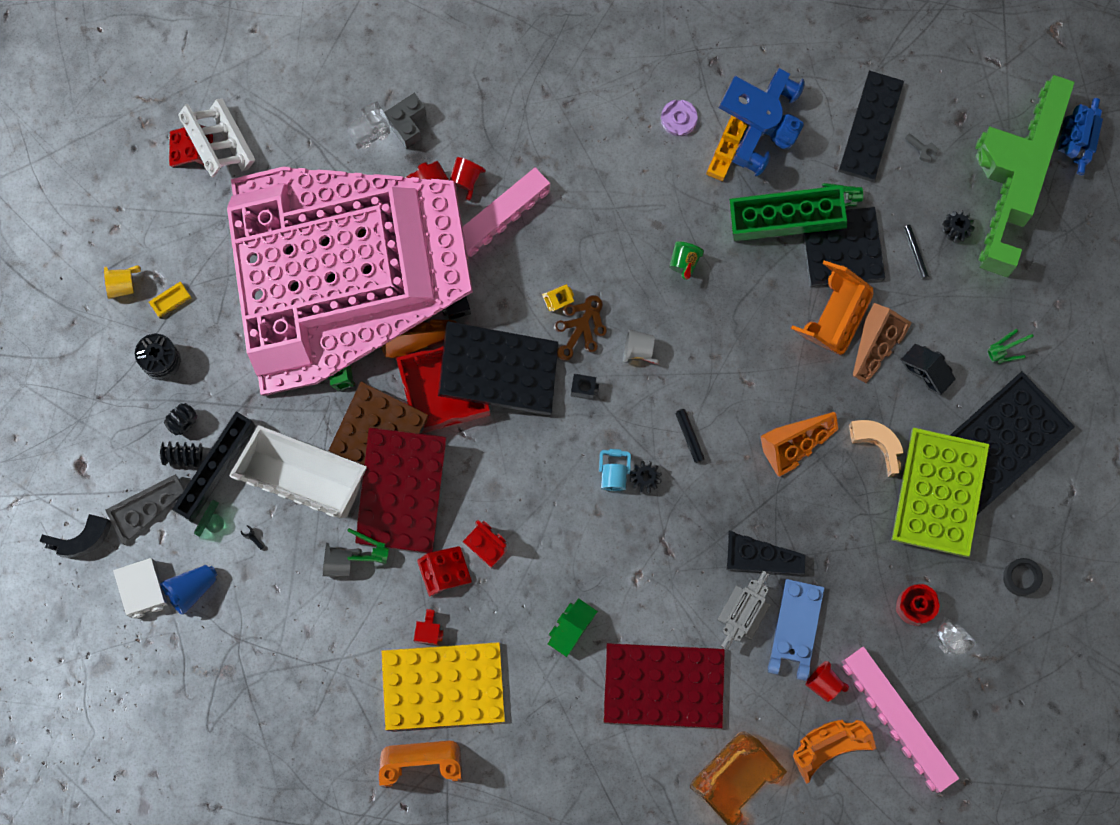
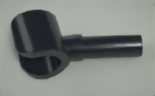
(251, 536)

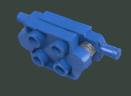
(1081, 134)

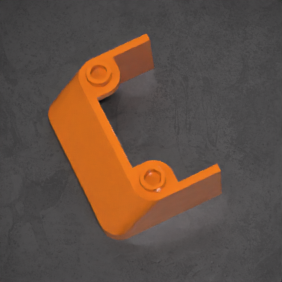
(842, 313)

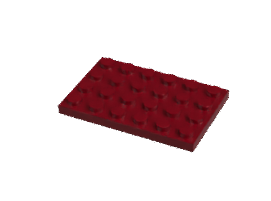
(401, 489)
(664, 686)

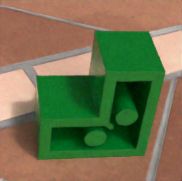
(571, 626)

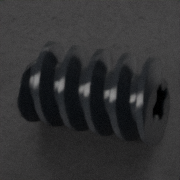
(181, 455)

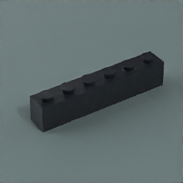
(213, 467)

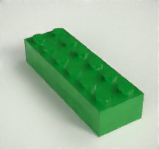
(788, 213)

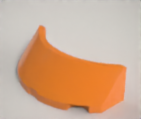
(829, 742)

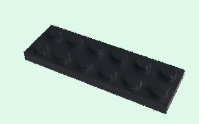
(871, 126)

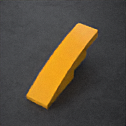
(726, 148)

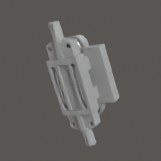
(744, 611)

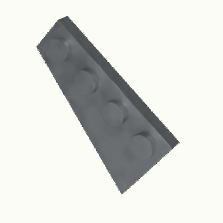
(138, 510)

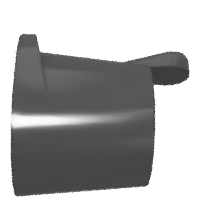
(336, 561)

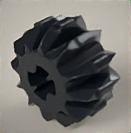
(955, 231)
(180, 419)
(652, 475)

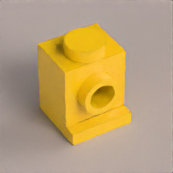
(566, 297)

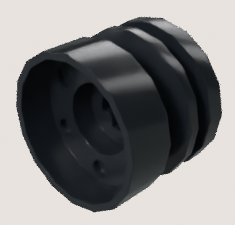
(163, 365)

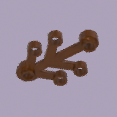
(581, 325)

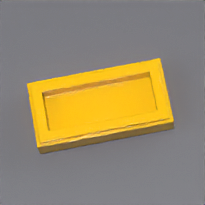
(169, 299)

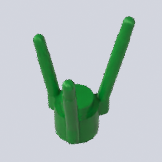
(853, 193)
(998, 352)
(377, 555)

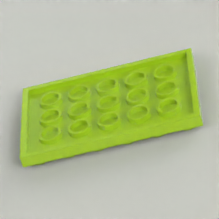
(940, 492)

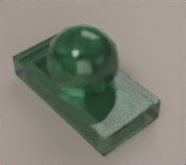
(212, 522)

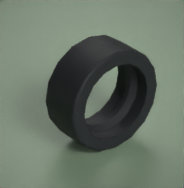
(1034, 567)

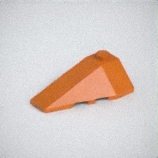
(791, 442)

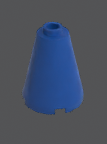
(188, 587)

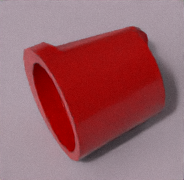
(465, 175)
(826, 682)

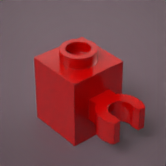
(427, 631)

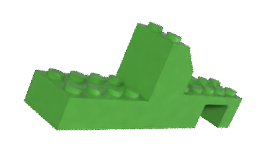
(1021, 169)

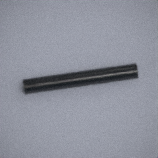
(916, 252)

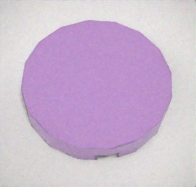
(679, 117)

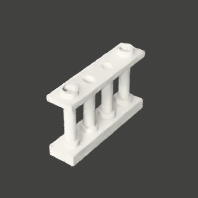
(229, 130)

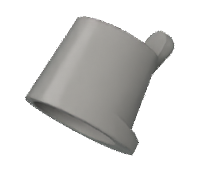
(639, 346)

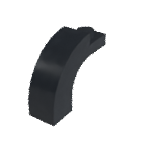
(83, 544)

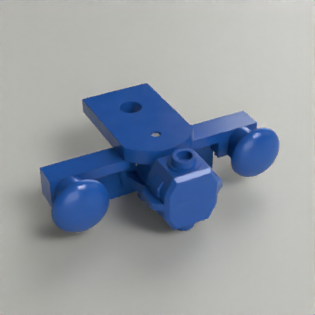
(763, 116)

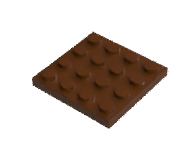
(377, 410)

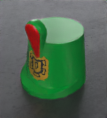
(685, 258)

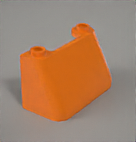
(398, 756)

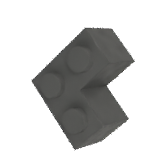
(403, 118)

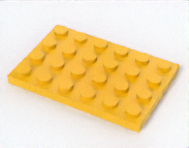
(442, 686)

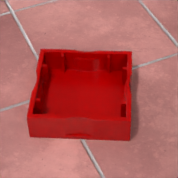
(421, 384)

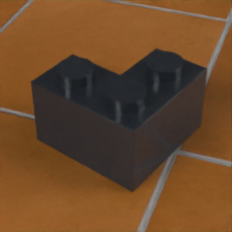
(930, 367)

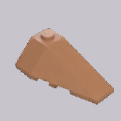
(880, 334)

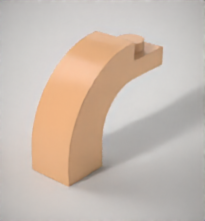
(881, 436)

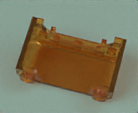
(736, 776)

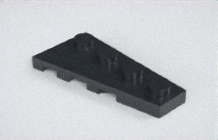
(758, 556)

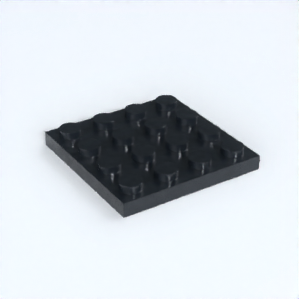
(852, 247)

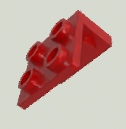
(182, 148)
(485, 544)
(444, 570)

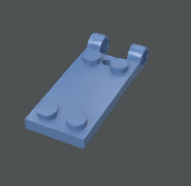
(796, 626)

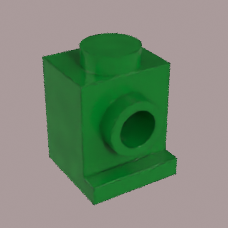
(342, 379)

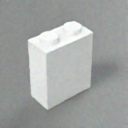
(140, 588)

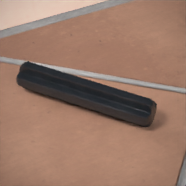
(689, 435)

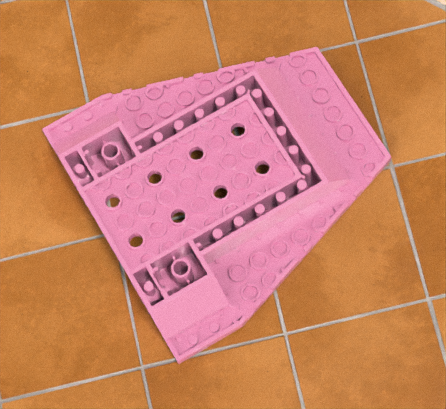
(323, 327)

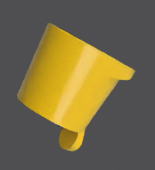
(120, 281)

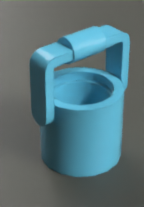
(614, 475)

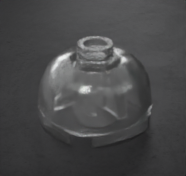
(953, 638)

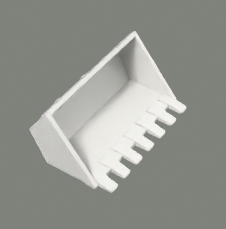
(299, 472)

